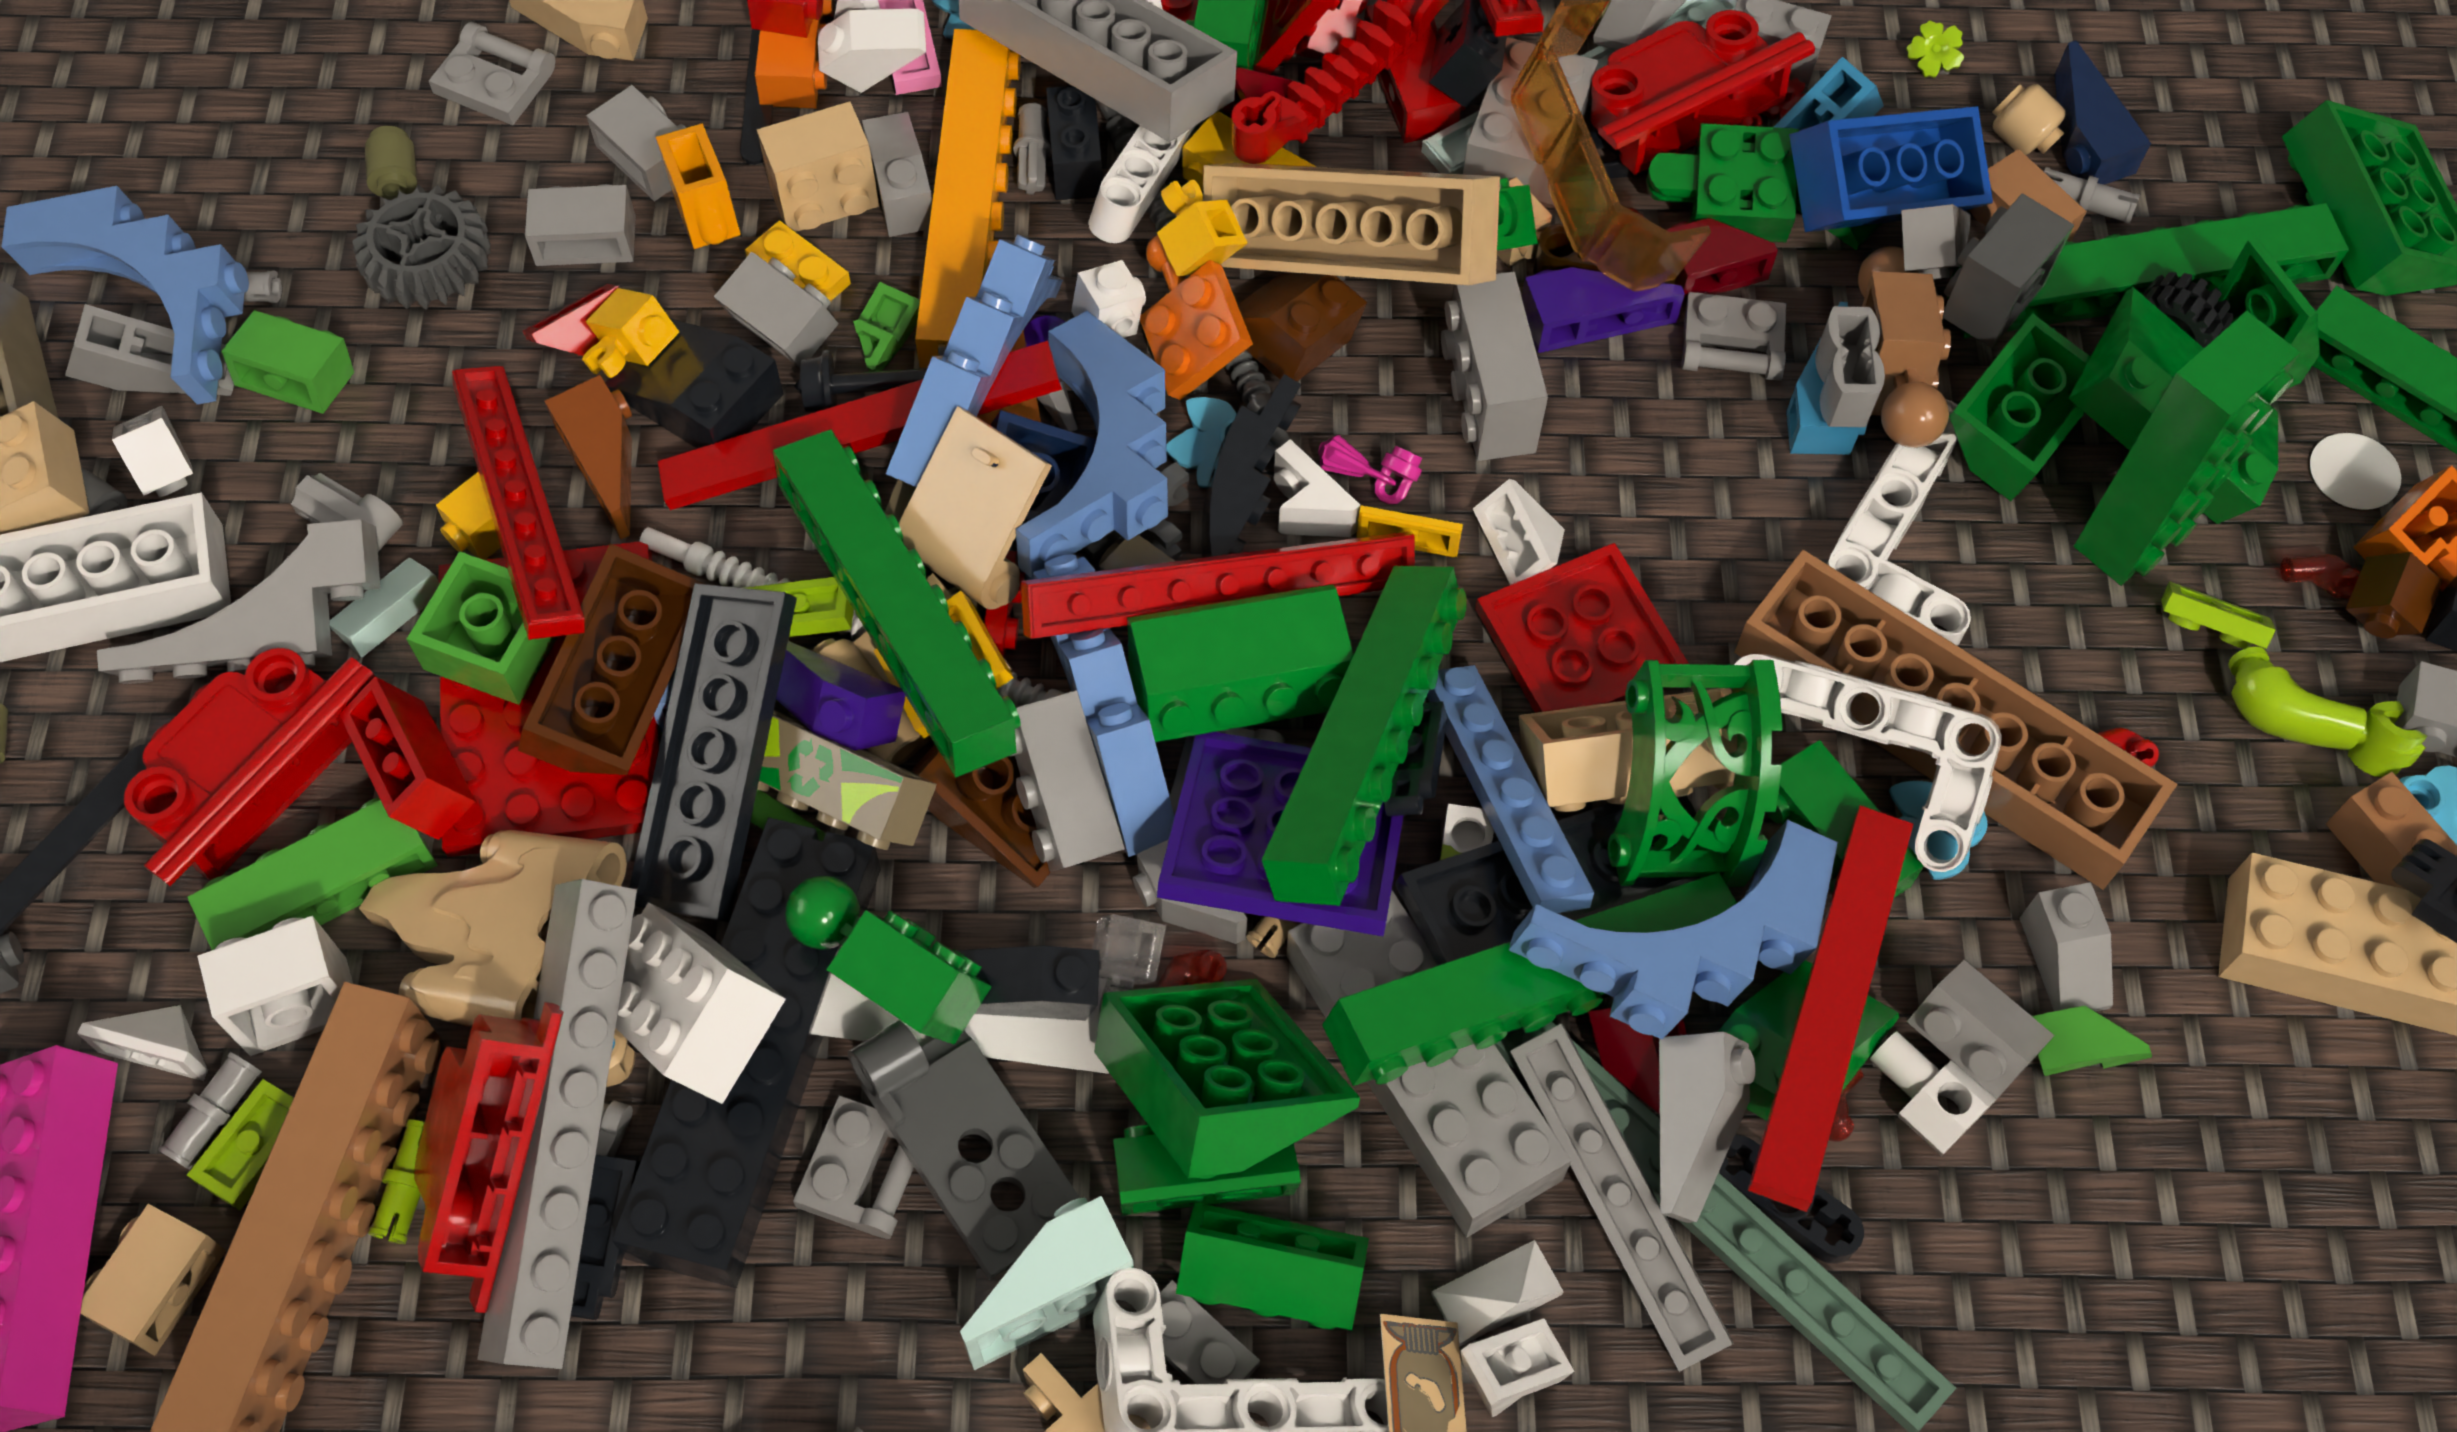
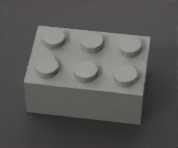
(1497, 139)
(1494, 368)

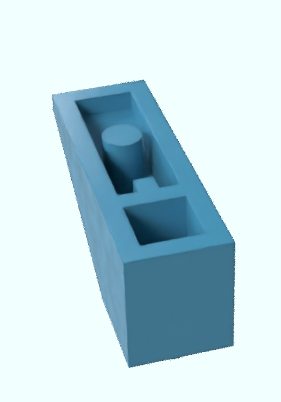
(1836, 96)

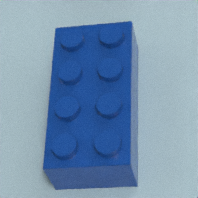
(1889, 163)

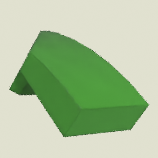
(886, 325)
(2086, 1040)

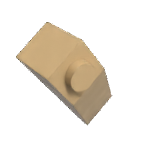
(593, 26)

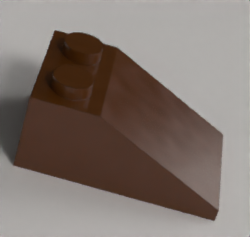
(986, 812)

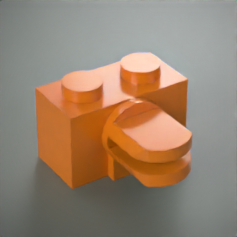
(2421, 524)

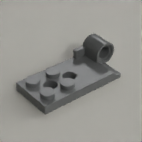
(934, 1100)

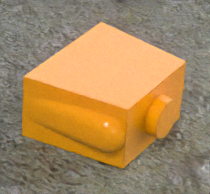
(698, 186)

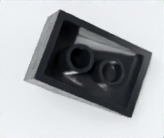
(702, 385)

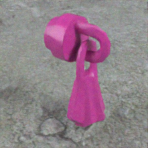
(1341, 457)

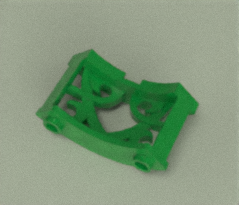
(1724, 846)

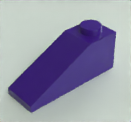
(1587, 306)
(839, 700)

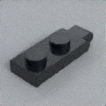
(1419, 773)
(599, 1257)

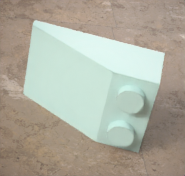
(1050, 1282)

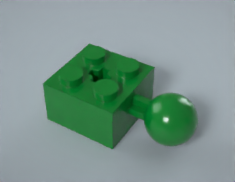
(888, 959)

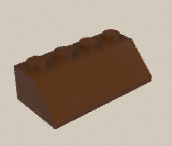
(614, 673)

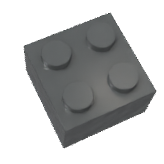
(2005, 268)

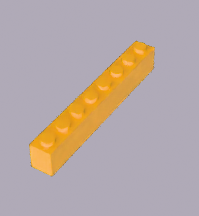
(966, 183)

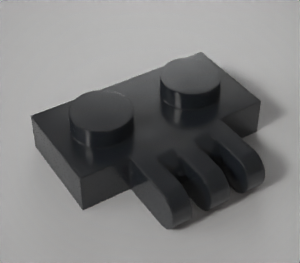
(2432, 876)

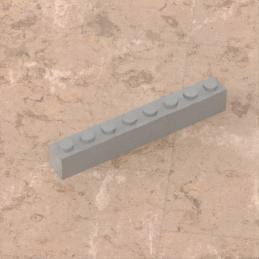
(545, 1234)

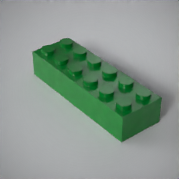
(2188, 448)

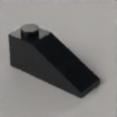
(1038, 981)

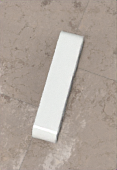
(1134, 183)

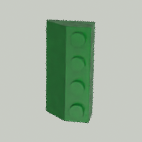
(1238, 661)

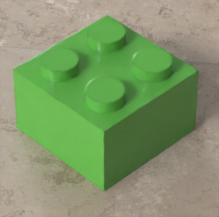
(477, 632)

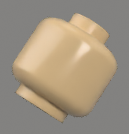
(2029, 119)

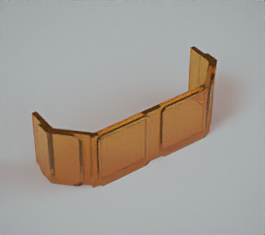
(1595, 222)

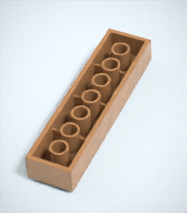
(2052, 774)
(304, 1219)

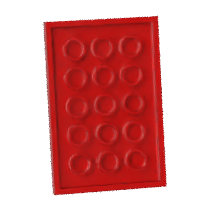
(522, 790)

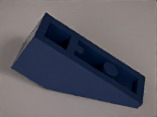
(2097, 127)

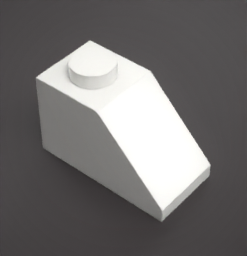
(870, 45)
(153, 452)

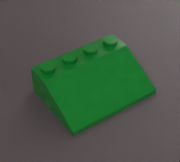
(2381, 196)
(2130, 375)
(1218, 1072)

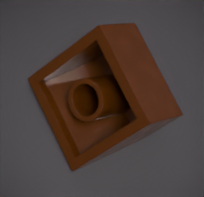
(1300, 321)

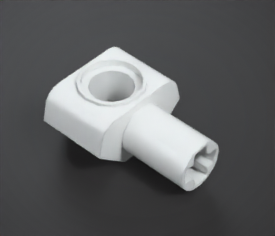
(1925, 1083)

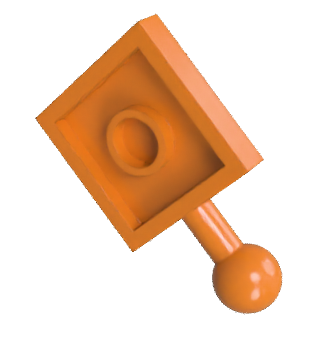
(1194, 325)

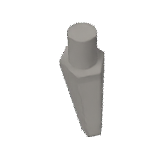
(1060, 408)

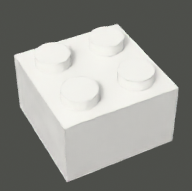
(274, 983)

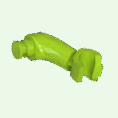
(2285, 710)

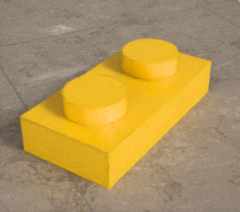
(802, 259)

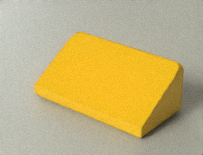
(1430, 534)

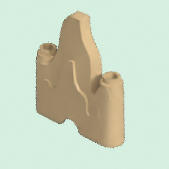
(487, 921)

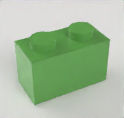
(288, 361)

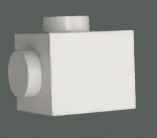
(1111, 297)

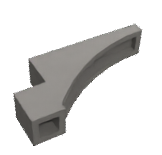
(279, 612)

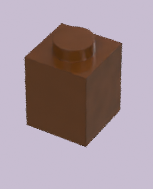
(2394, 595)

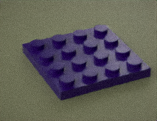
(1226, 820)

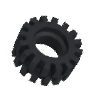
(2190, 306)

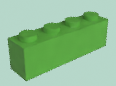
(313, 876)

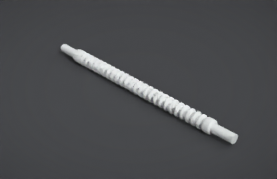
(701, 559)

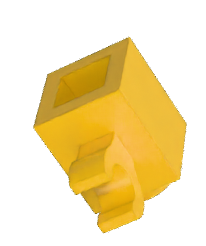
(629, 329)

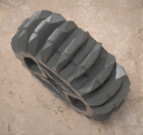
(416, 235)

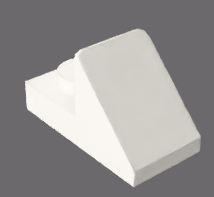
(1315, 500)
(1515, 1364)

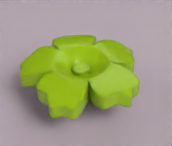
(1936, 49)

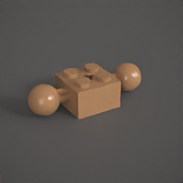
(1909, 347)

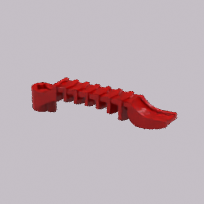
(1269, 122)

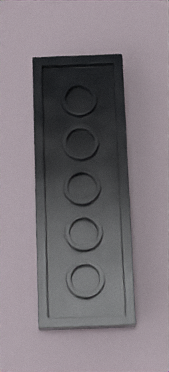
(712, 750)
(1479, 901)

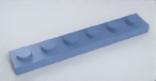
(1510, 794)

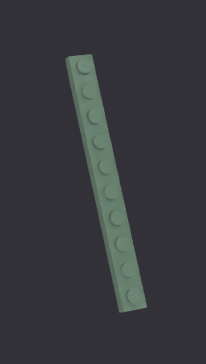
(1780, 1269)

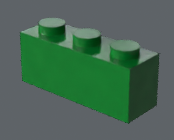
(1825, 799)
(1272, 1266)

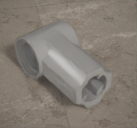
(325, 500)

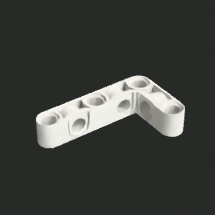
(1880, 527)
(1909, 721)
(1136, 1380)

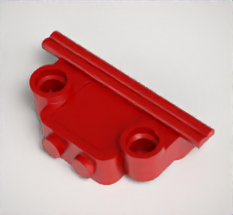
(1685, 76)
(239, 759)
(479, 1144)

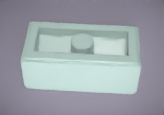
(386, 609)

